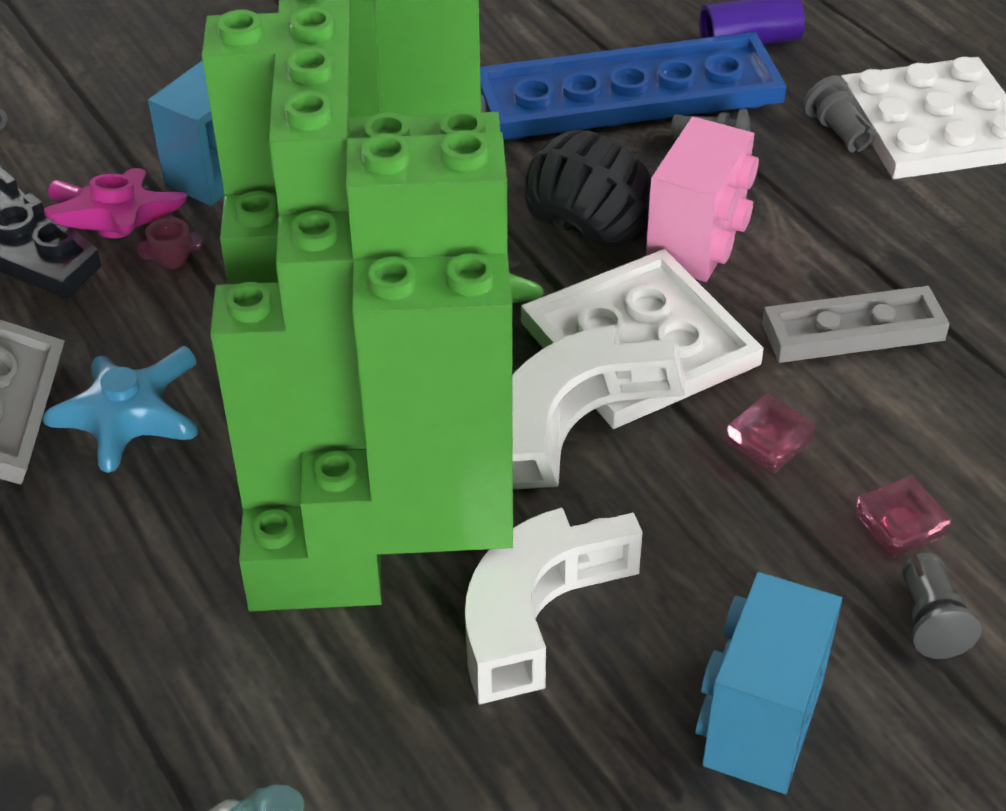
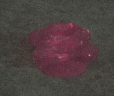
(169, 242)

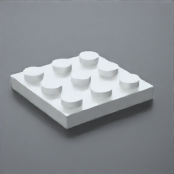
(933, 116)
(654, 302)

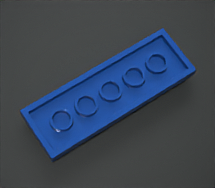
(631, 85)

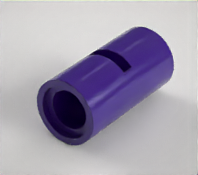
(771, 19)

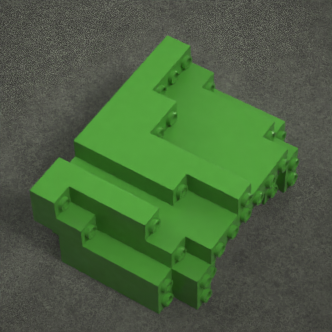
(360, 292)

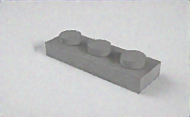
(854, 324)

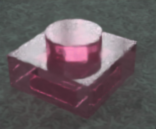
(770, 432)
(902, 516)

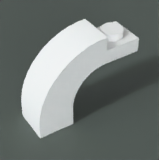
(572, 380)
(515, 583)

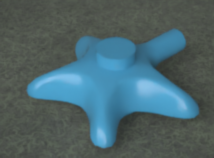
(126, 405)

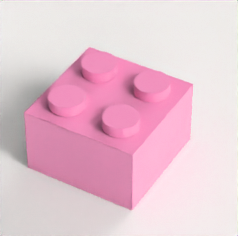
(702, 196)

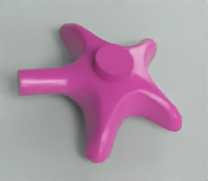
(110, 204)

